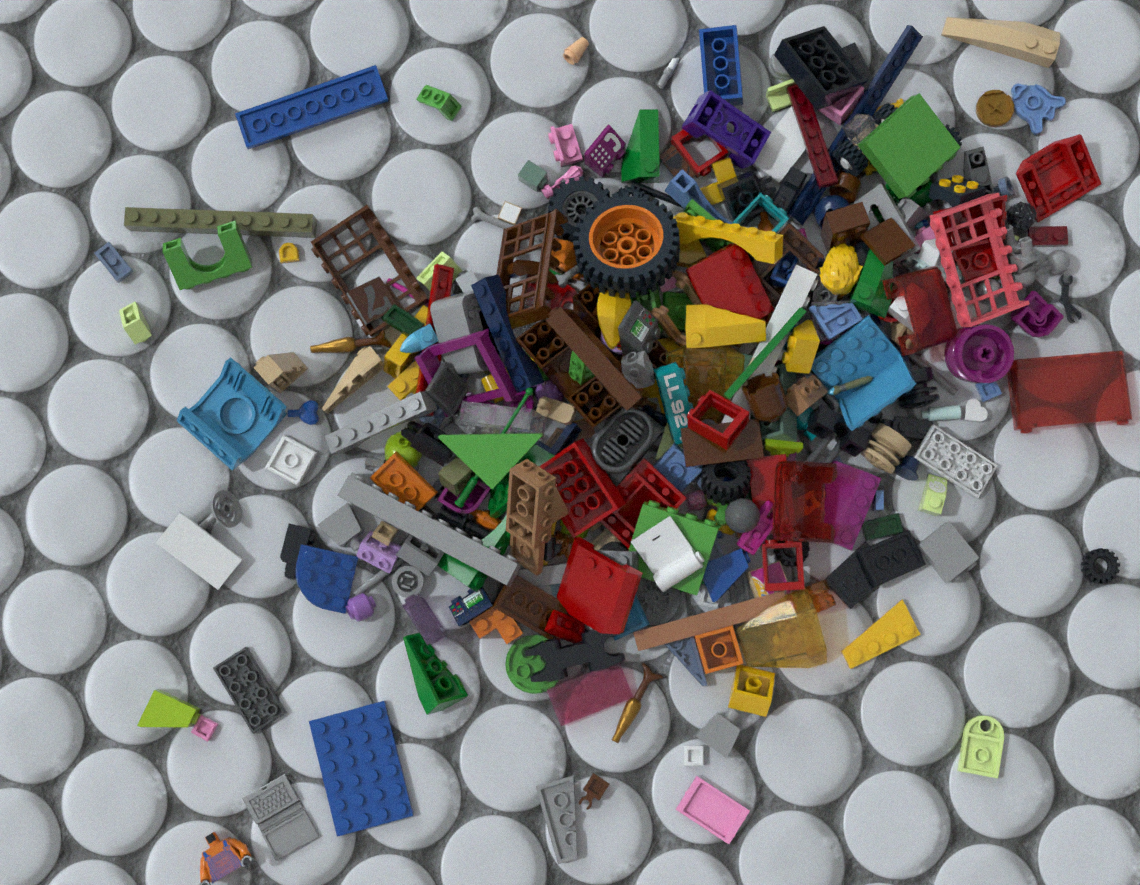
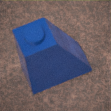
(724, 572)

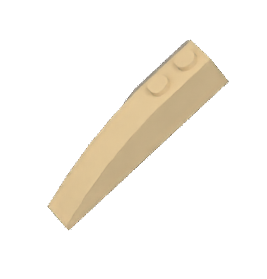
(1009, 38)

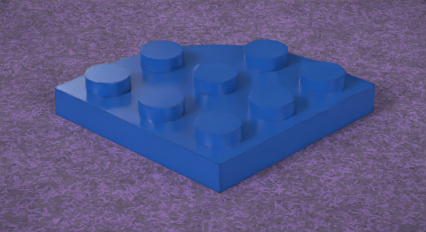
(325, 577)

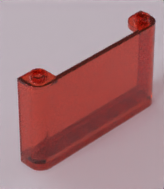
(1069, 390)

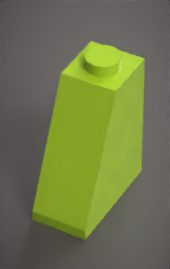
(168, 711)

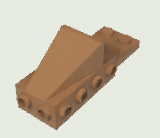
(531, 512)

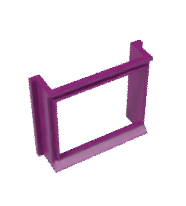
(429, 364)

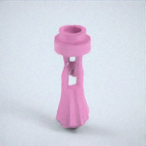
(574, 171)

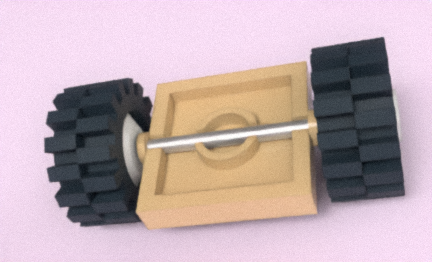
(850, 156)

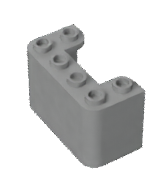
(455, 318)

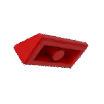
(564, 627)

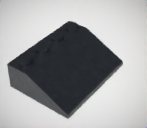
(819, 66)

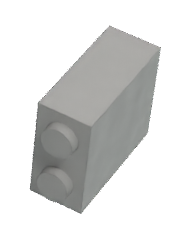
(948, 552)

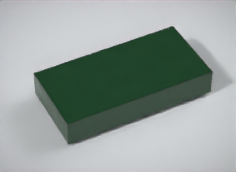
(402, 320)
(882, 527)

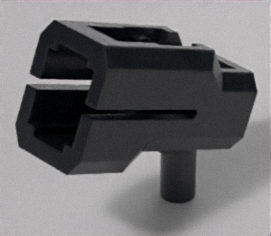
(789, 189)

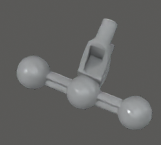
(1025, 259)

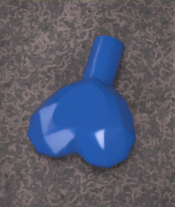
(306, 412)

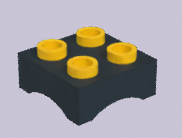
(956, 190)

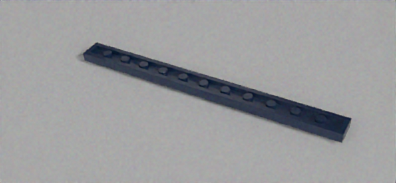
(867, 106)

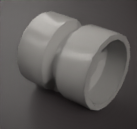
(821, 293)

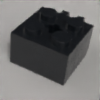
(743, 184)

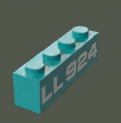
(674, 398)

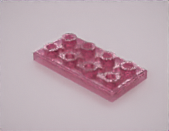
(589, 693)

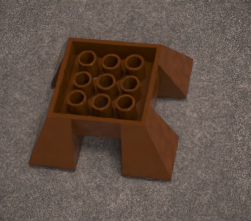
(554, 357)

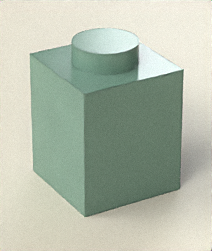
(533, 176)

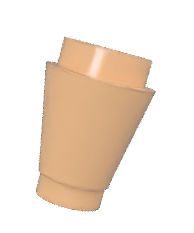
(575, 51)

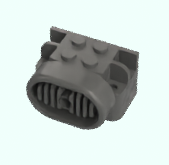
(641, 433)

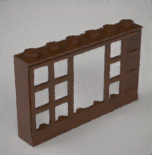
(510, 246)
(389, 249)

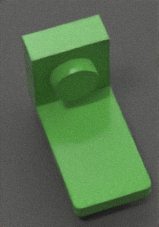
(440, 100)
(578, 370)

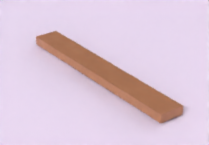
(704, 622)

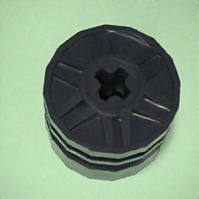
(920, 394)

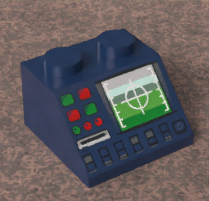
(470, 606)

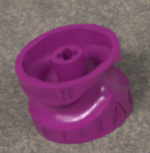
(979, 354)

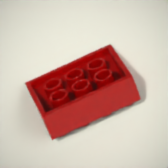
(730, 283)
(583, 487)

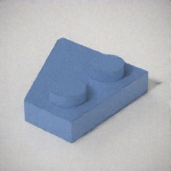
(835, 318)

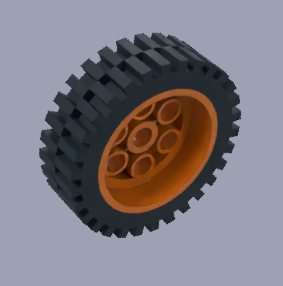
(628, 269)

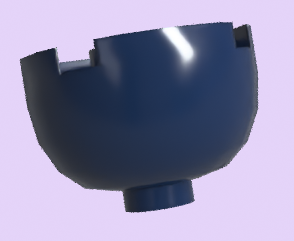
(828, 204)

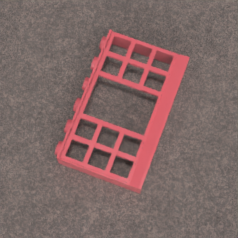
(1000, 253)

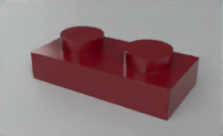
(1048, 236)

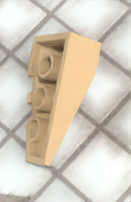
(360, 371)

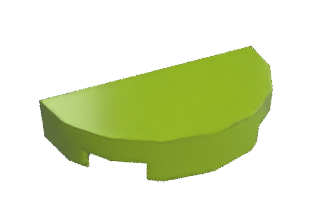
(782, 447)

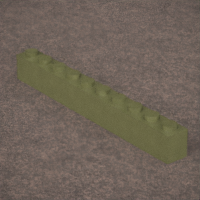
(207, 221)

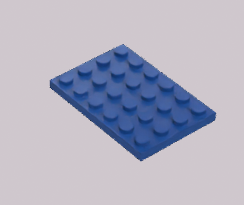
(361, 768)

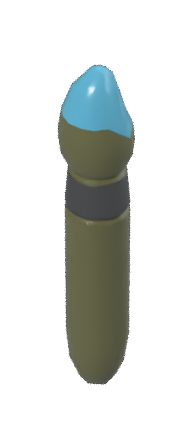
(850, 385)

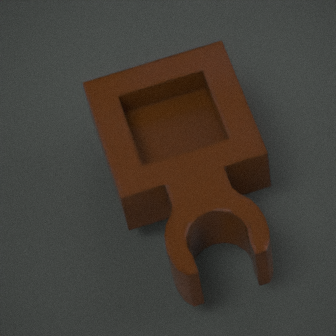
(595, 789)

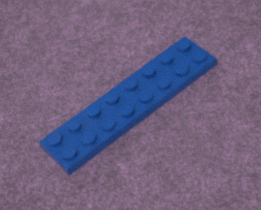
(311, 107)

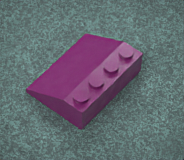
(848, 502)

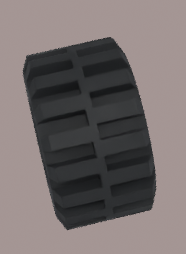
(724, 491)

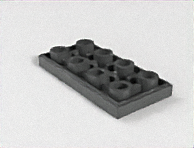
(249, 690)

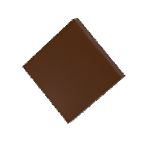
(887, 241)

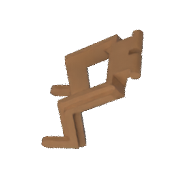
(682, 282)

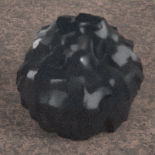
(1021, 216)

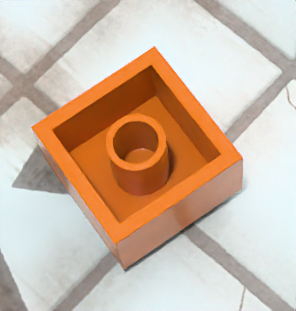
(718, 649)

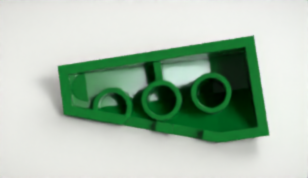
(869, 290)

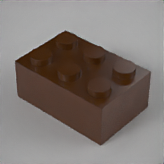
(844, 226)

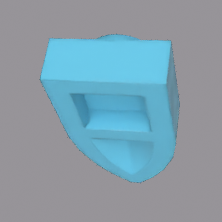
(419, 340)

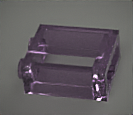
(424, 619)

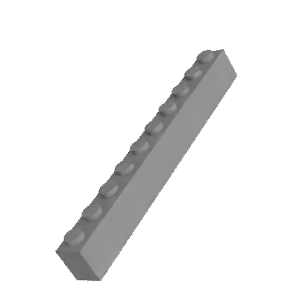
(430, 531)

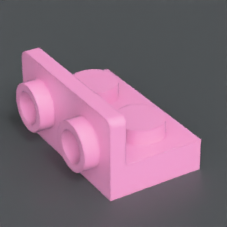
(566, 145)

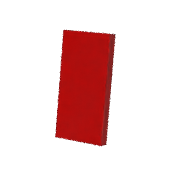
(763, 479)

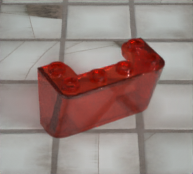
(927, 308)

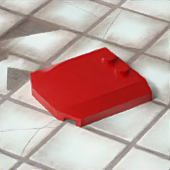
(597, 589)

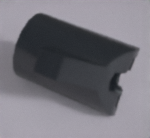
(551, 548)

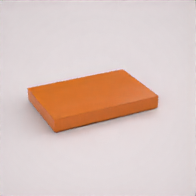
(403, 481)

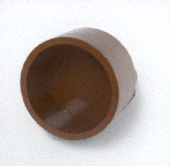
(847, 186)

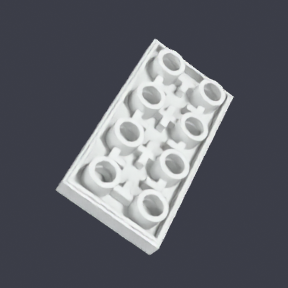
(782, 148)
(955, 461)
(199, 550)

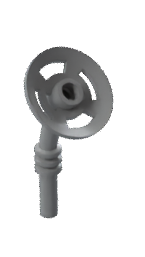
(223, 510)

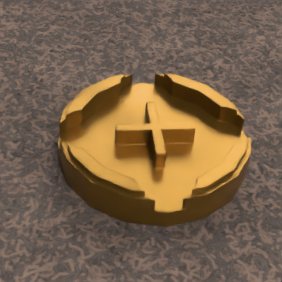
(994, 108)

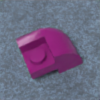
(1038, 317)
(471, 504)

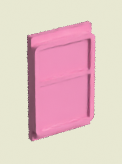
(712, 810)

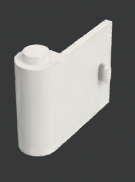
(669, 555)

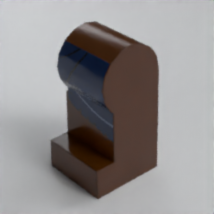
(523, 269)

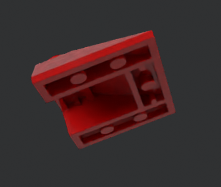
(1057, 175)
(638, 486)

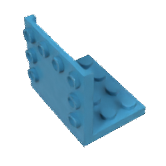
(858, 354)

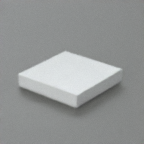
(291, 460)

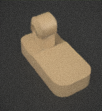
(556, 410)

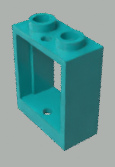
(767, 204)

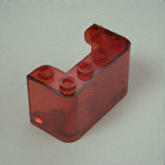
(801, 501)

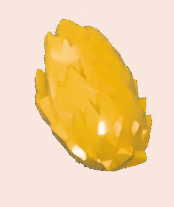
(840, 269)

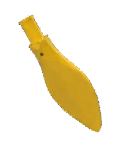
(610, 315)

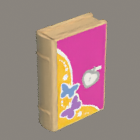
(755, 579)

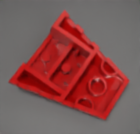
(976, 258)

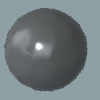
(742, 515)

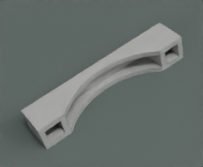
(382, 420)

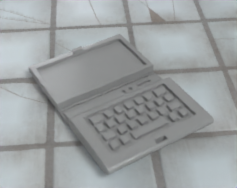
(280, 817)

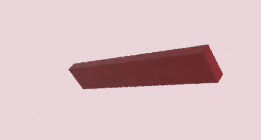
(812, 137)

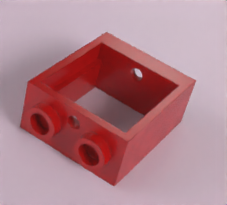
(703, 170)
(712, 399)
(781, 586)

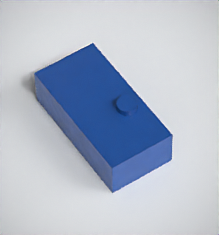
(721, 63)

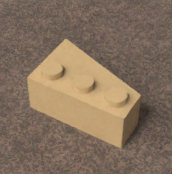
(280, 369)

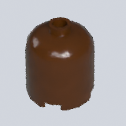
(765, 397)

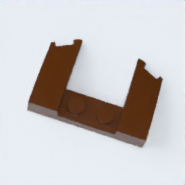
(800, 246)

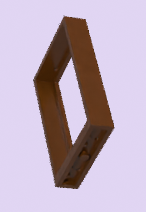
(596, 357)

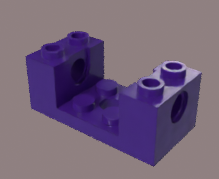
(711, 118)

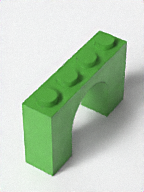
(189, 273)

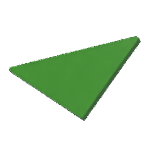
(490, 454)

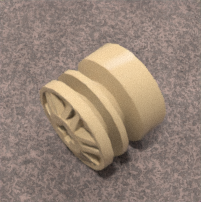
(887, 445)

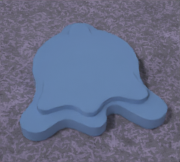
(1035, 103)

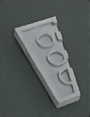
(559, 813)

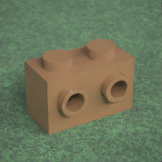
(804, 394)

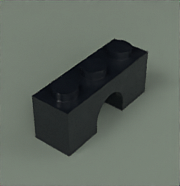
(825, 420)

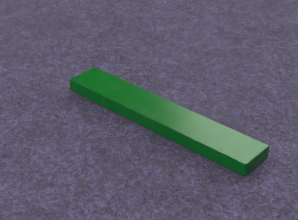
(762, 356)

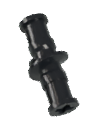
(457, 520)

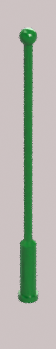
(473, 481)

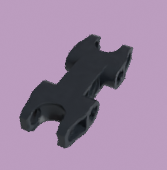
(560, 657)

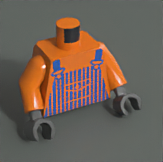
(222, 858)

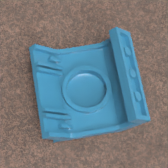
(233, 415)

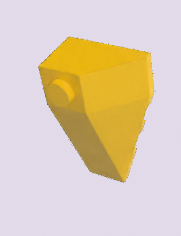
(718, 327)

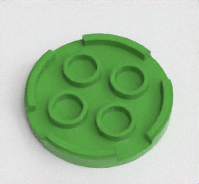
(521, 667)

